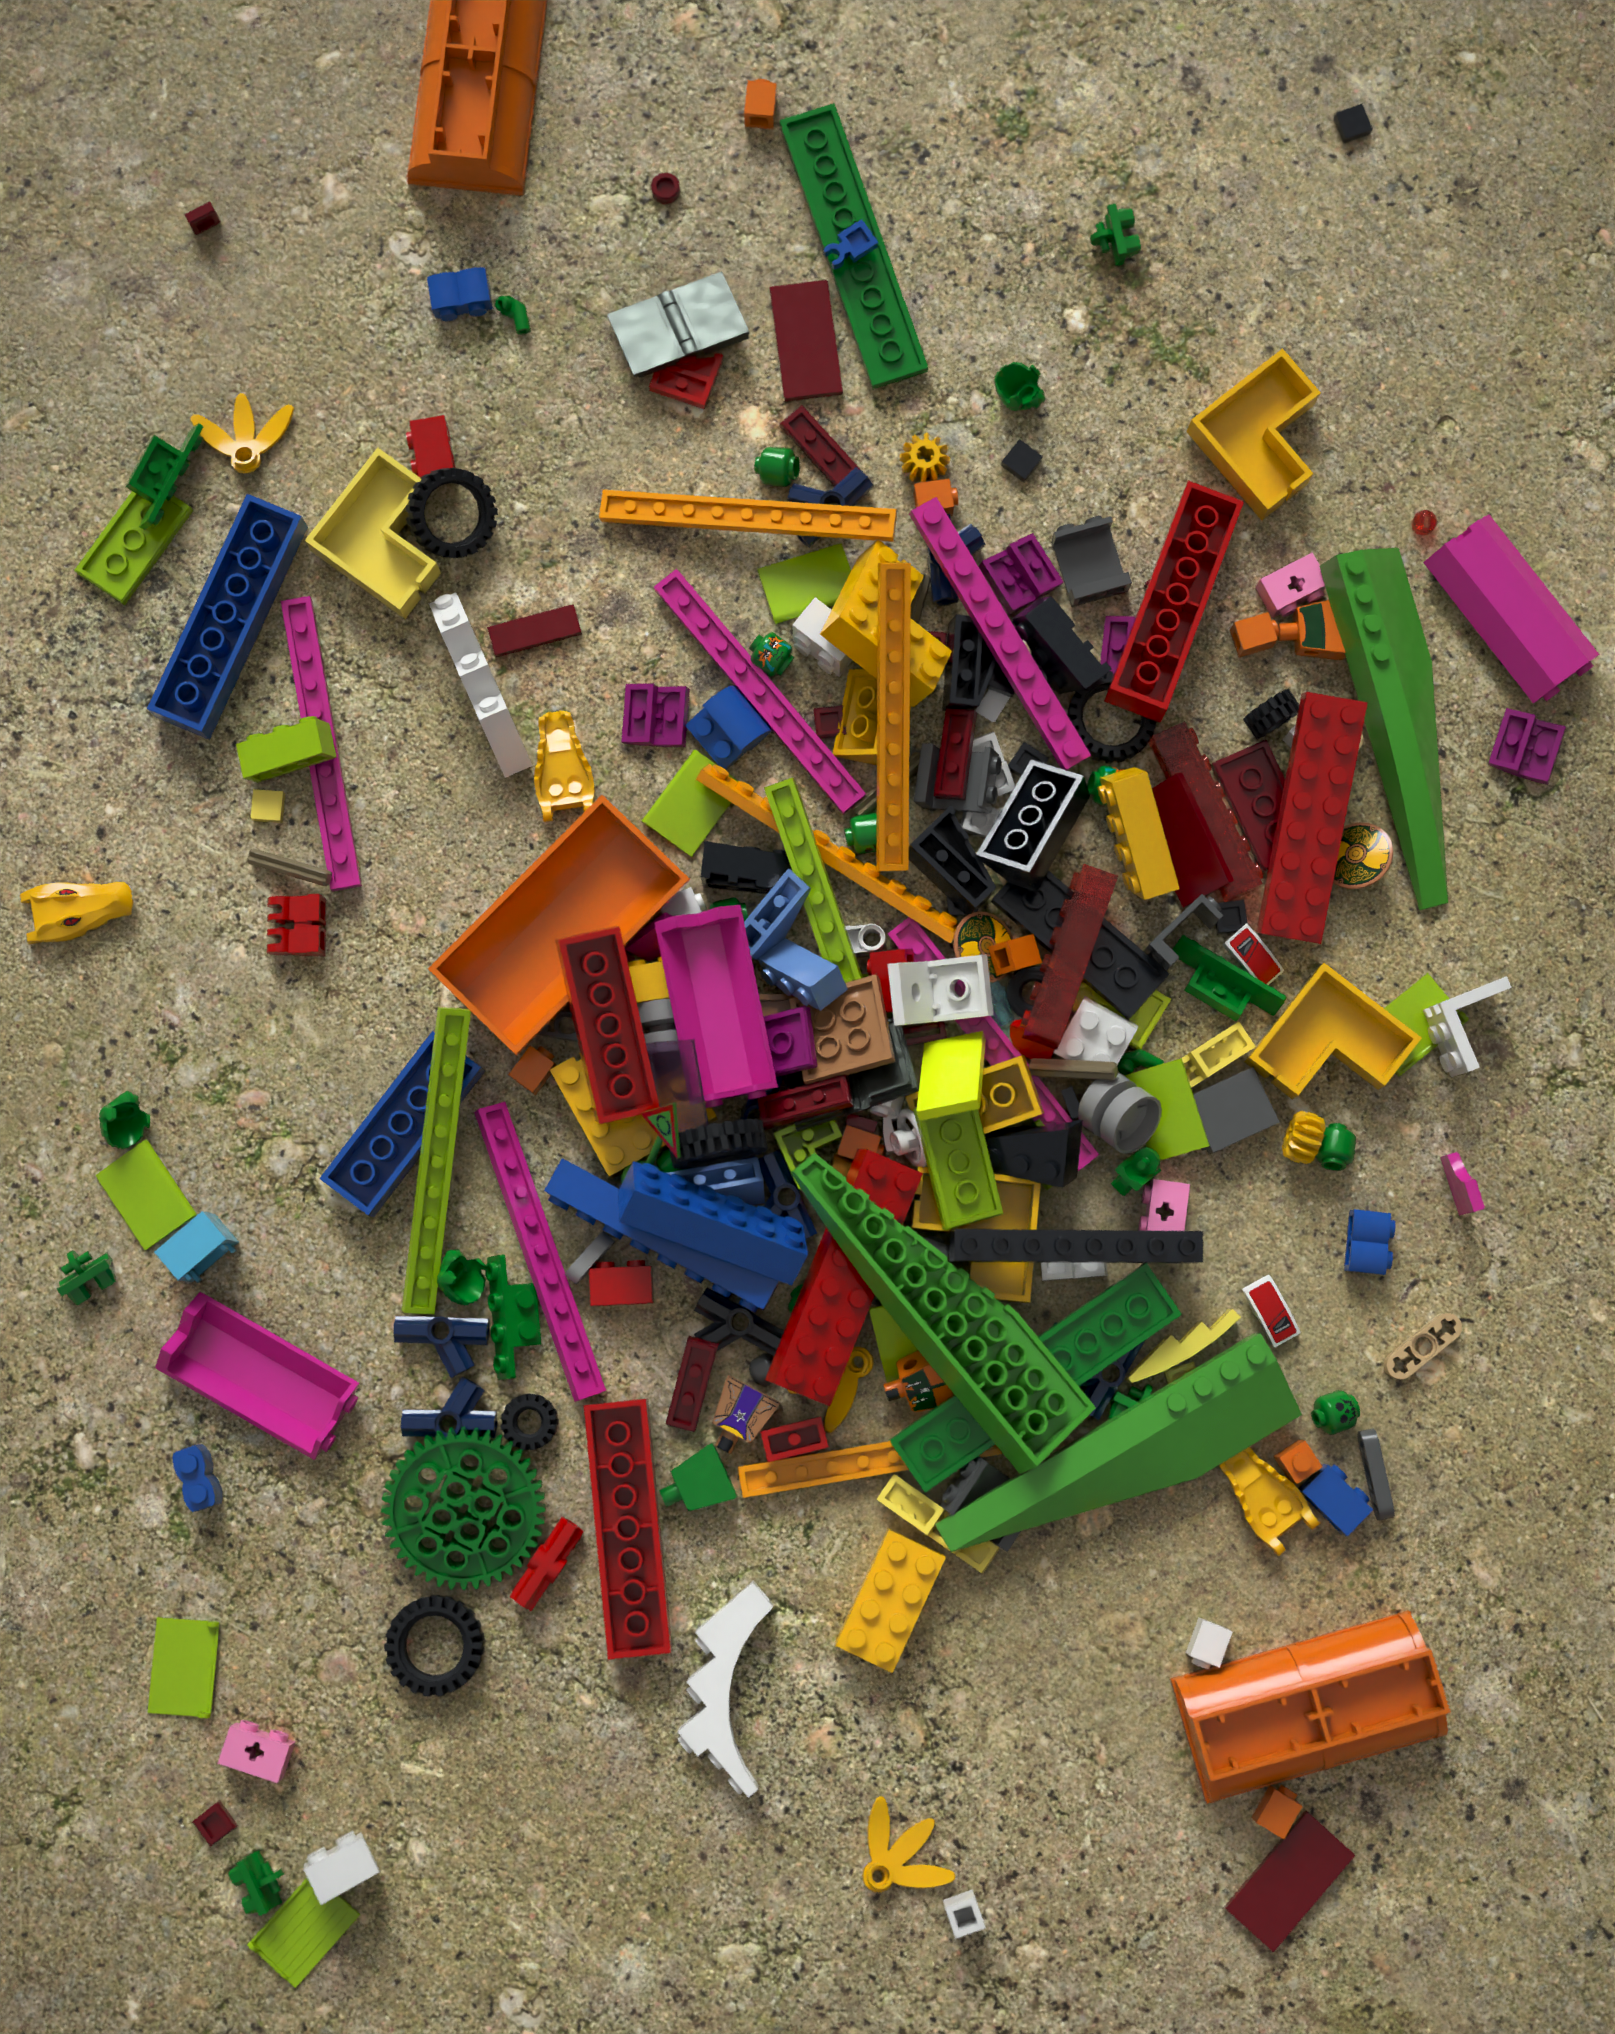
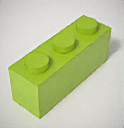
(286, 749)

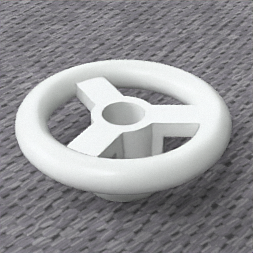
(907, 1140)

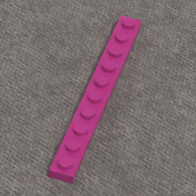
(999, 634)
(759, 691)
(327, 775)
(997, 1045)
(539, 1251)

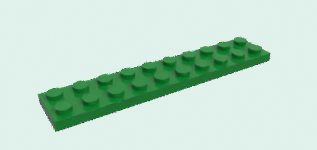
(870, 284)
(1081, 1344)

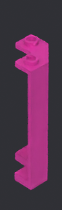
(1511, 609)
(717, 1001)
(258, 1376)

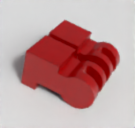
(307, 915)

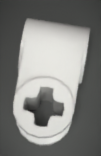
(857, 934)

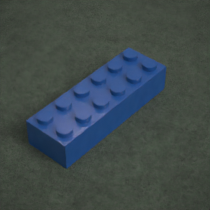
(390, 1135)
(712, 1222)

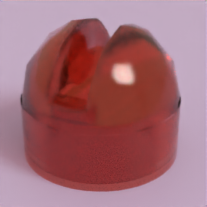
(1418, 522)

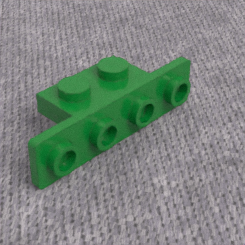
(158, 470)
(1224, 984)
(513, 1316)

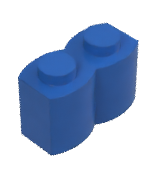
(460, 293)
(1368, 1242)
(195, 1470)

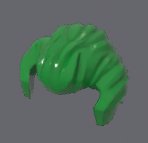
(1019, 387)
(123, 1121)
(461, 1278)

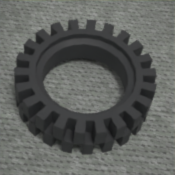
(720, 1143)
(397, 1639)

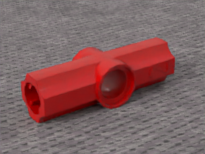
(546, 1563)

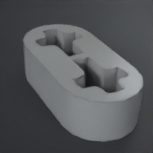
(589, 1257)

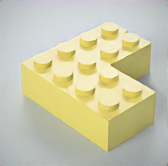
(363, 538)

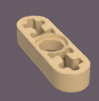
(1445, 1338)

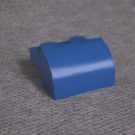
(728, 726)

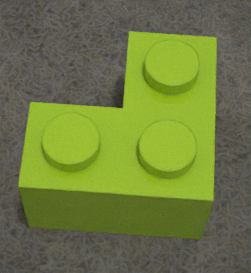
(800, 1145)

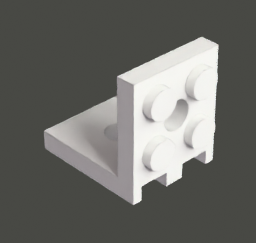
(927, 990)
(1448, 1031)

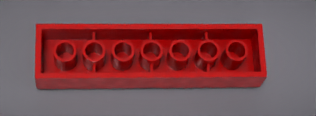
(1174, 601)
(1311, 817)
(834, 1293)
(628, 1529)

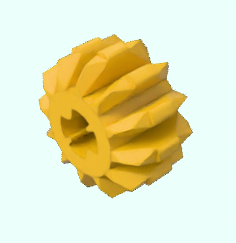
(928, 449)
(1303, 1137)

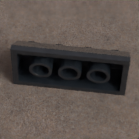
(1034, 824)

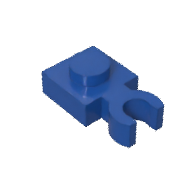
(853, 242)

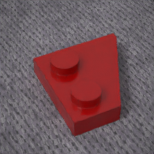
(688, 380)

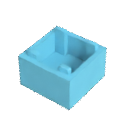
(196, 1247)

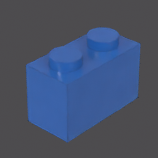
(1336, 1499)

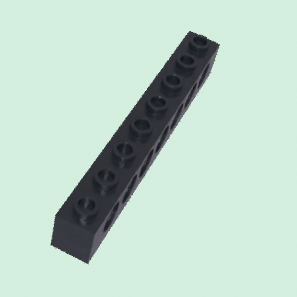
(1075, 1246)

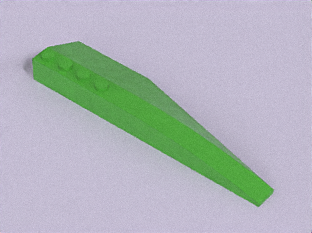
(1396, 679)
(956, 1325)
(1143, 1449)

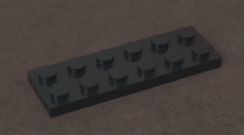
(1116, 965)

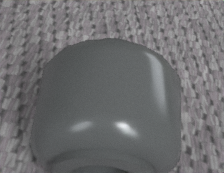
(759, 1368)

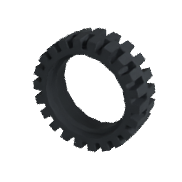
(485, 505)
(1097, 749)

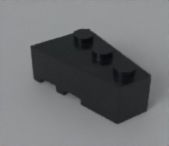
(1057, 647)
(968, 665)
(951, 863)
(742, 868)
(1037, 1153)

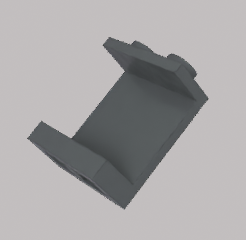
(1089, 561)
(980, 787)
(1204, 908)
(1234, 1110)
(974, 1481)

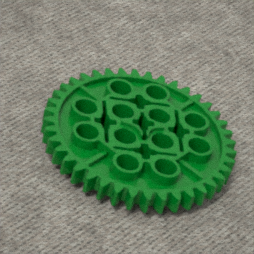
(481, 1558)

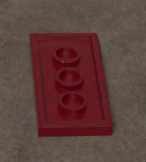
(806, 340)
(1254, 792)
(1190, 842)
(1289, 1881)

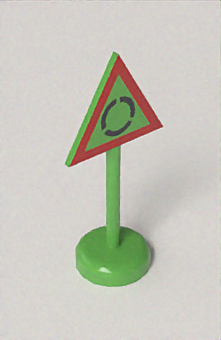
(665, 1124)

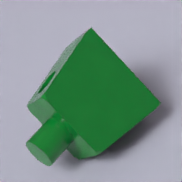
(700, 1481)

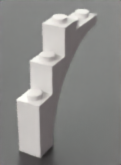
(480, 684)
(711, 1725)

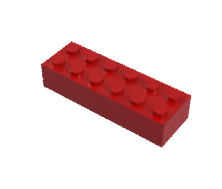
(607, 1024)

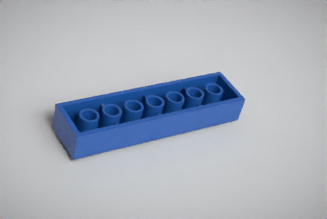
(228, 616)
(599, 1202)

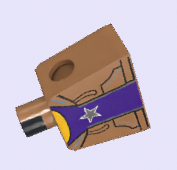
(741, 1413)

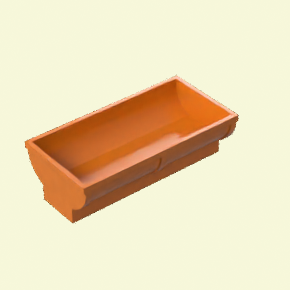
(477, 95)
(586, 881)
(1311, 1706)

